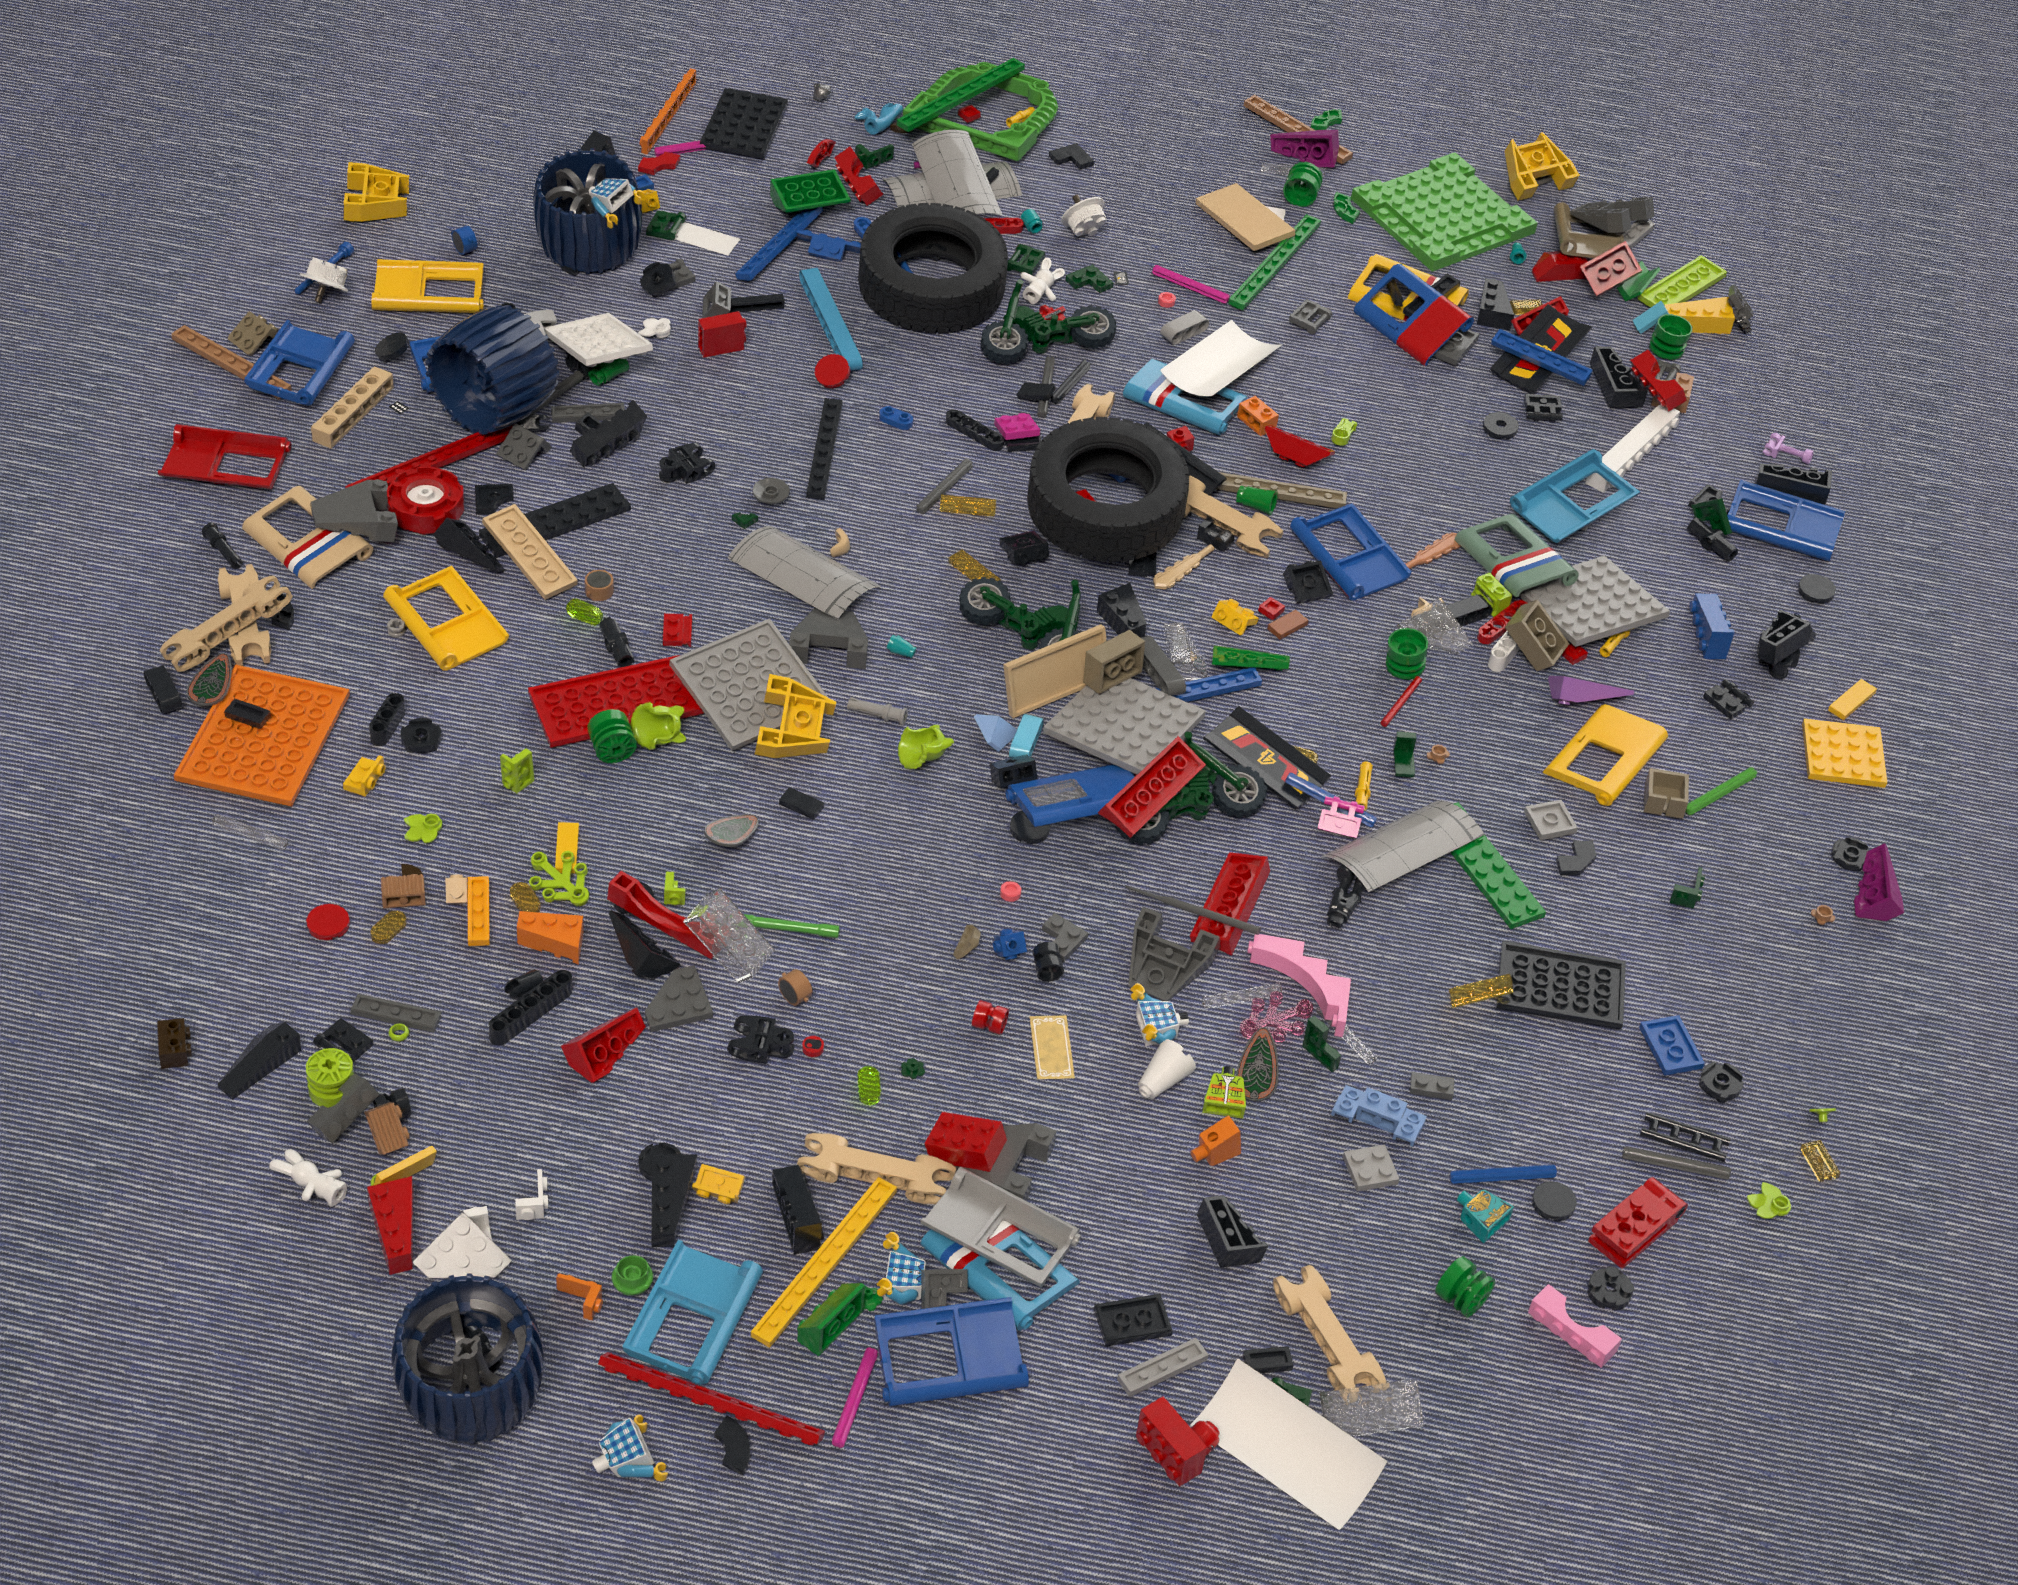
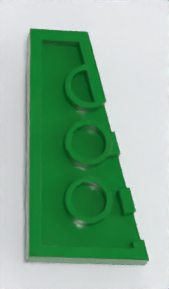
(1248, 658)

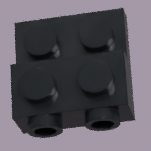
(1025, 547)
(1307, 581)

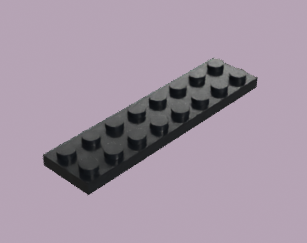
(569, 515)

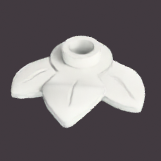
(660, 327)

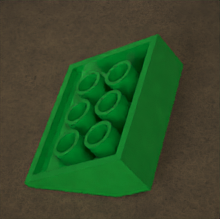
(808, 191)

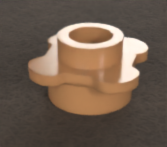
(1438, 754)
(1823, 914)

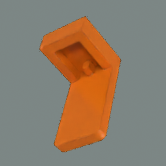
(585, 1289)

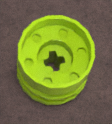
(326, 1074)

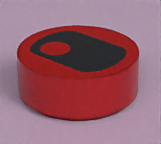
(813, 1046)

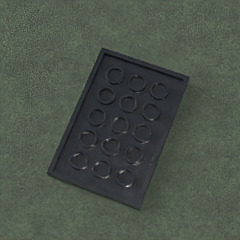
(744, 123)
(1563, 985)

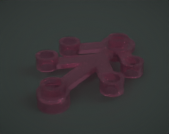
(1302, 1009)

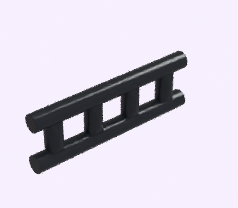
(1698, 1133)

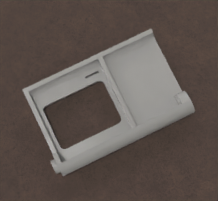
(975, 1209)

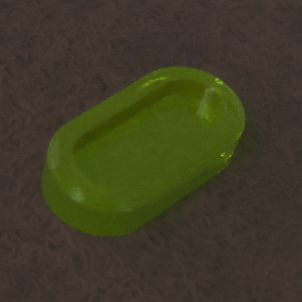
(584, 611)
(869, 1085)

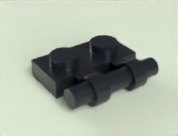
(1541, 404)
(1724, 702)

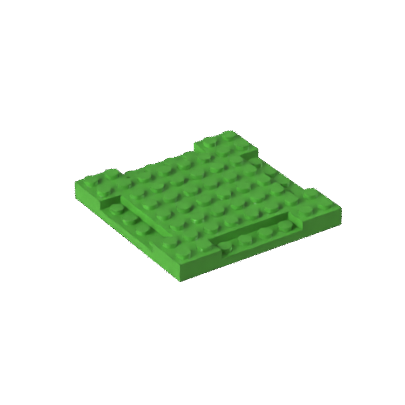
(1443, 212)

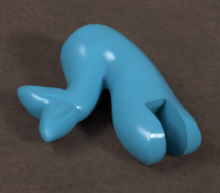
(887, 115)

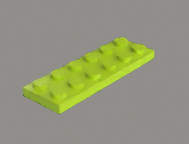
(1684, 283)

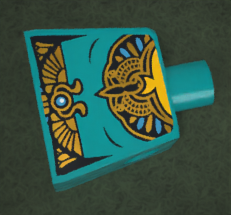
(1484, 1213)

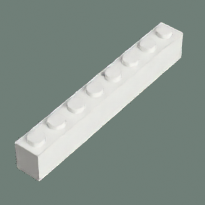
(1636, 445)

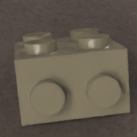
(251, 333)

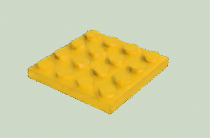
(1844, 753)

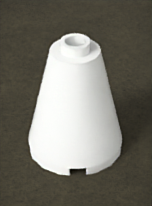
(1165, 1069)

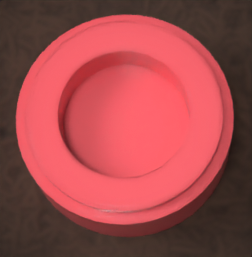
(1166, 299)
(1010, 891)

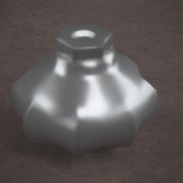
(821, 91)

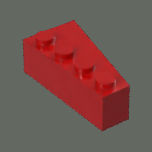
(393, 1218)

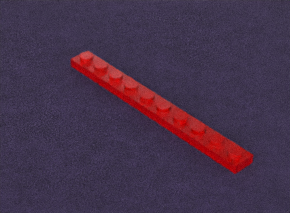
(442, 455)
(720, 1402)

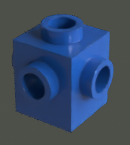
(1009, 943)

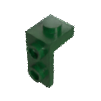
(874, 158)
(1403, 754)
(1688, 896)

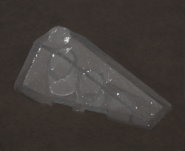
(1183, 652)

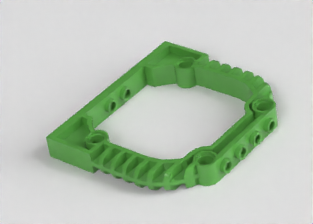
(1006, 143)

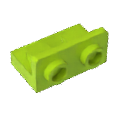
(518, 771)

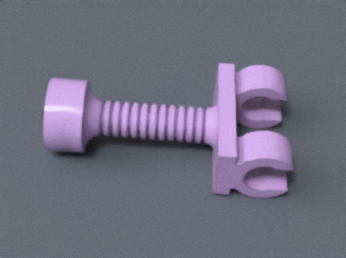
(1777, 446)

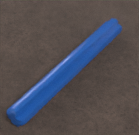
(1320, 794)
(1503, 1174)

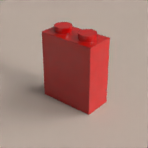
(721, 334)

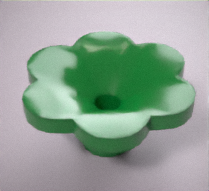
(871, 1299)

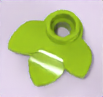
(423, 827)
(1770, 1202)

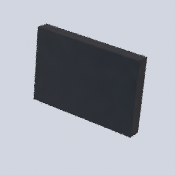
(1133, 1320)

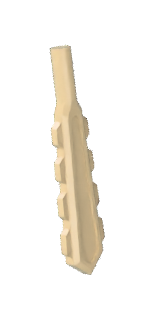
(1176, 573)

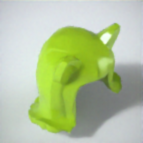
(657, 725)
(922, 746)

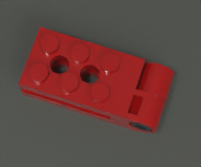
(1637, 1222)

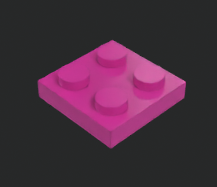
(1017, 426)

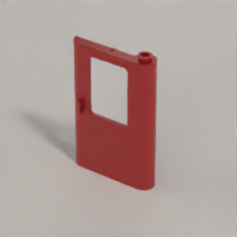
(200, 451)

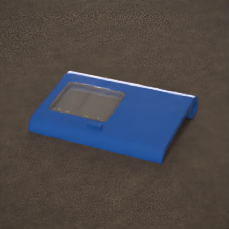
(1068, 794)

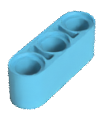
(1026, 736)

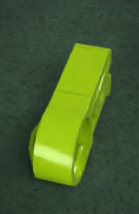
(1344, 430)

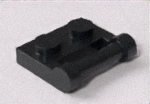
(345, 1036)

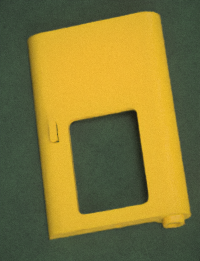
(403, 282)
(1618, 732)

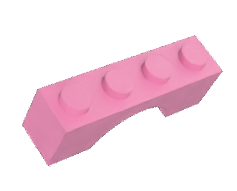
(1595, 1343)

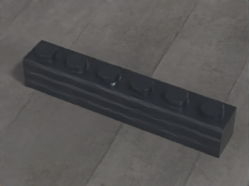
(757, 303)

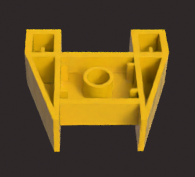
(1535, 161)
(379, 193)
(799, 722)

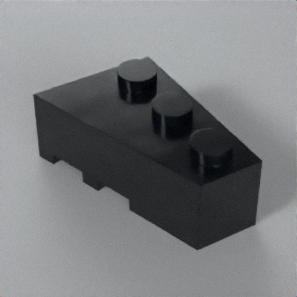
(1495, 306)

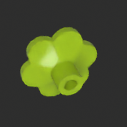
(1822, 1113)

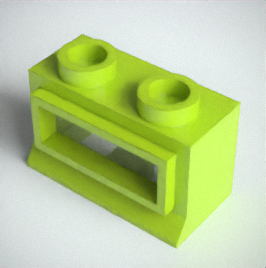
(1493, 592)

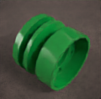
(1303, 184)
(1670, 336)
(1406, 653)
(611, 736)
(1465, 1286)

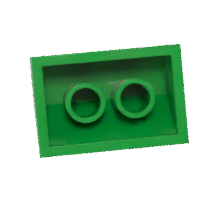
(832, 1317)

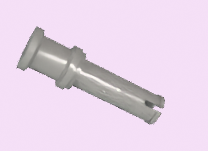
(886, 712)

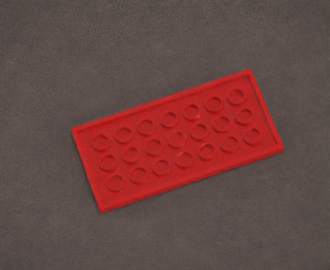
(569, 704)

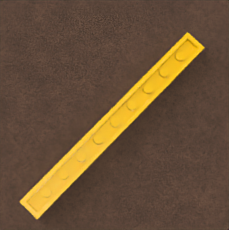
(823, 1262)

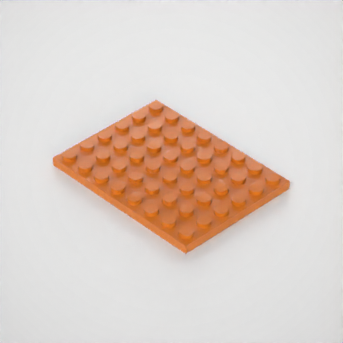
(268, 760)

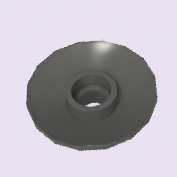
(771, 490)

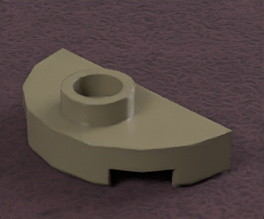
(968, 941)

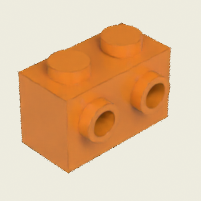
(1257, 415)

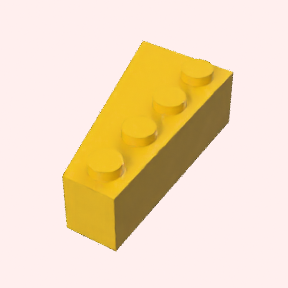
(1706, 315)

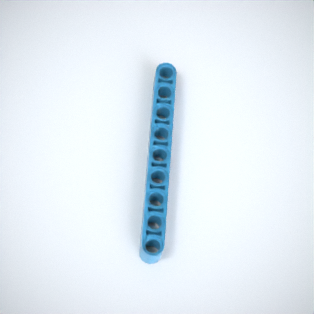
(830, 317)

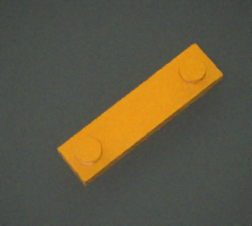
(478, 911)

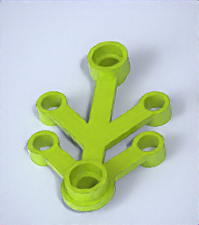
(560, 880)

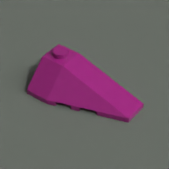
(1314, 146)
(1879, 889)

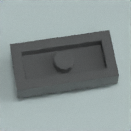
(1431, 1085)

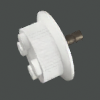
(1085, 216)
(325, 275)

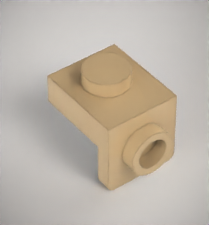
(456, 890)

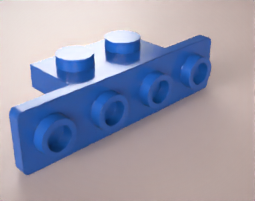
(827, 247)

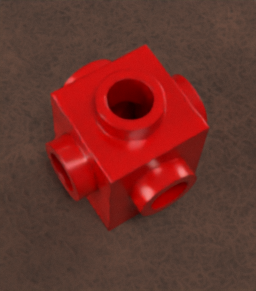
(1182, 437)

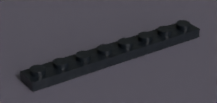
(824, 449)

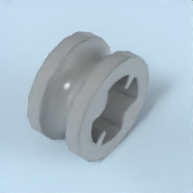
(398, 632)

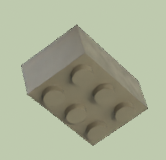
(1537, 635)
(1114, 661)

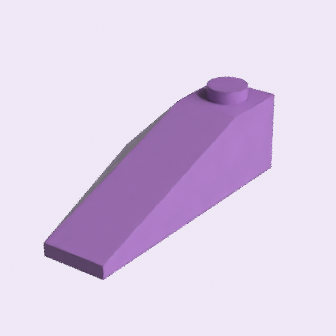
(1576, 690)

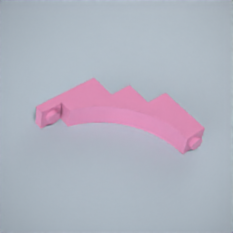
(1287, 957)

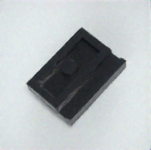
(1143, 566)

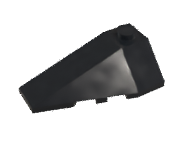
(641, 950)

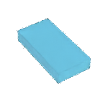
(1650, 317)

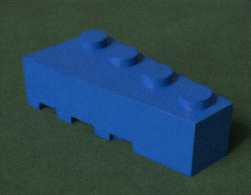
(1711, 626)

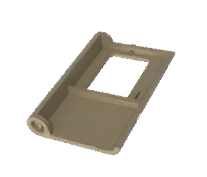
(1581, 243)

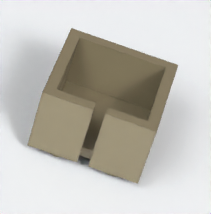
(1666, 793)

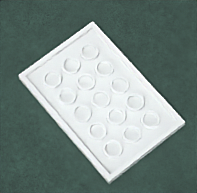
(598, 339)

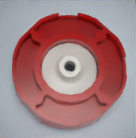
(425, 499)

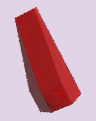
(599, 1048)

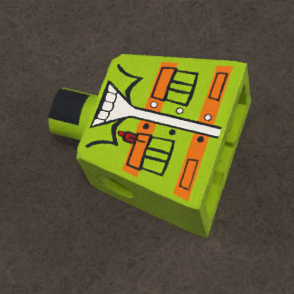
(1225, 1094)

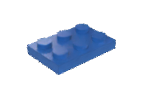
(1671, 1045)

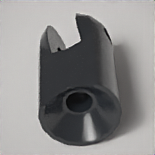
(532, 422)
(523, 984)

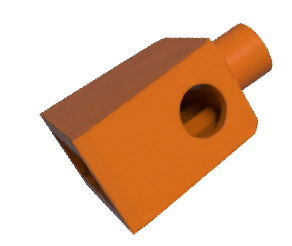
(1218, 1142)

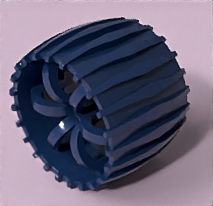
(492, 369)

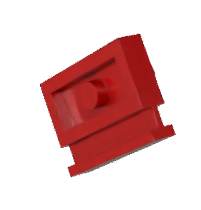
(677, 629)

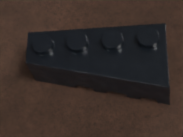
(1616, 380)
(1796, 482)
(670, 1190)
(797, 1209)

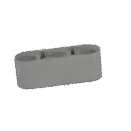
(1184, 327)

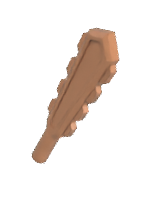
(1435, 551)

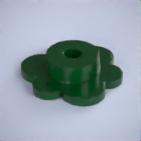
(912, 1068)

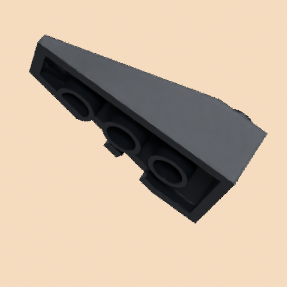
(463, 540)
(261, 1057)

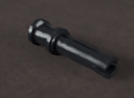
(218, 541)

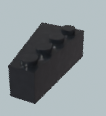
(609, 435)

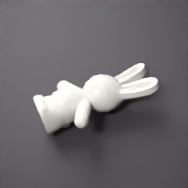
(1041, 282)
(307, 1175)

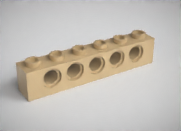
(352, 407)

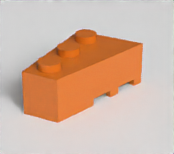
(551, 932)

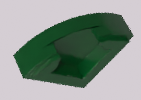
(744, 520)

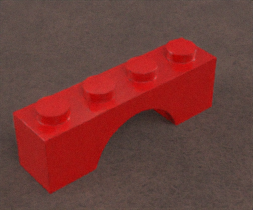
(865, 186)
(1668, 393)

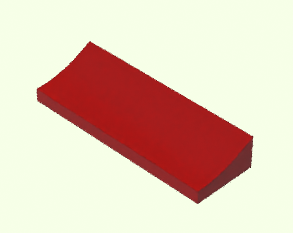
(1153, 787)
(1234, 896)

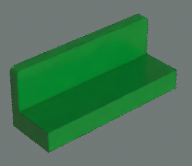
(1637, 284)

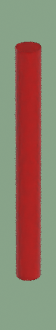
(1401, 701)

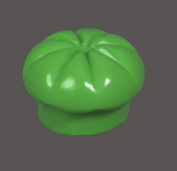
(632, 1276)

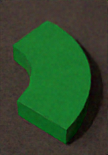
(1326, 119)
(1344, 209)

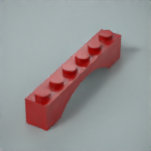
(634, 898)

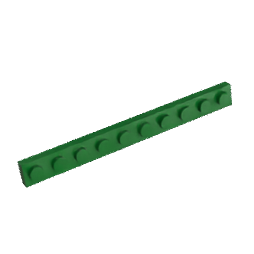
(960, 94)
(1274, 263)

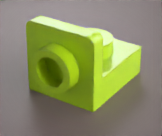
(673, 894)

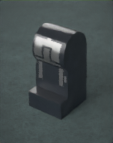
(1214, 535)

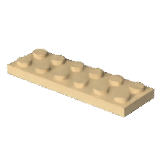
(529, 551)

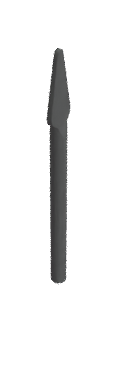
(1201, 911)

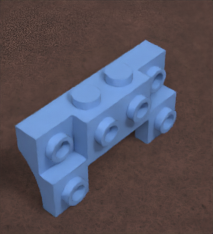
(1380, 1111)

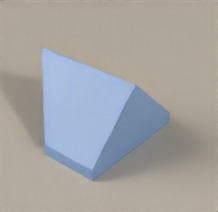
(995, 730)

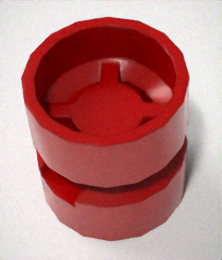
(983, 1014)

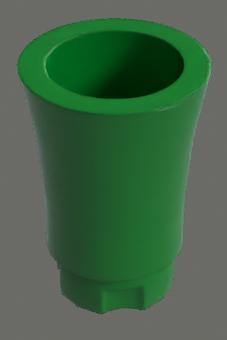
(606, 371)
(1257, 498)

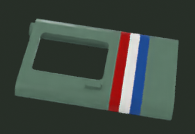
(1521, 569)

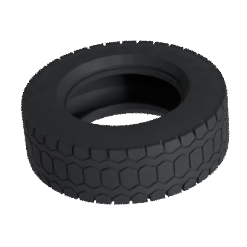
(926, 301)
(1101, 528)

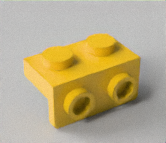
(1233, 616)
(719, 1184)

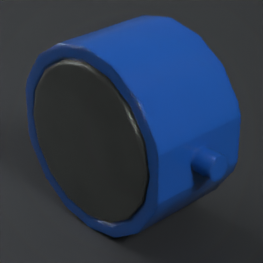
(464, 240)

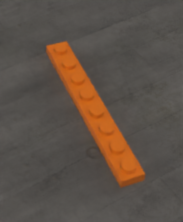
(668, 111)

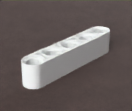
(1502, 653)

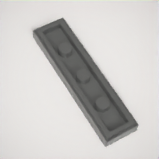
(573, 413)
(395, 1013)

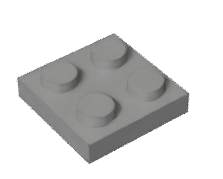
(1550, 819)
(1371, 1168)

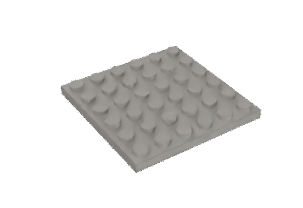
(1598, 603)
(732, 679)
(1124, 723)

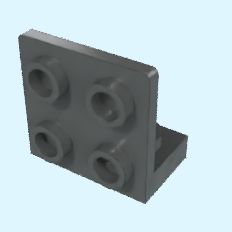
(522, 446)

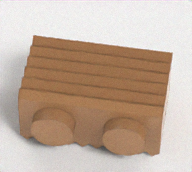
(403, 891)
(387, 1128)

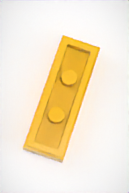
(1852, 699)
(566, 841)
(407, 1166)

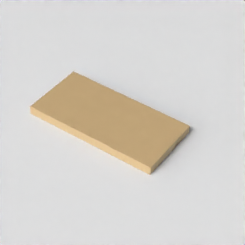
(1245, 217)
(1049, 672)

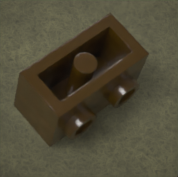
(173, 1043)

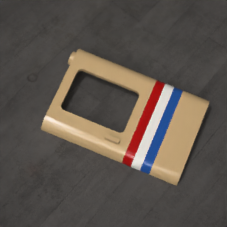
(314, 553)

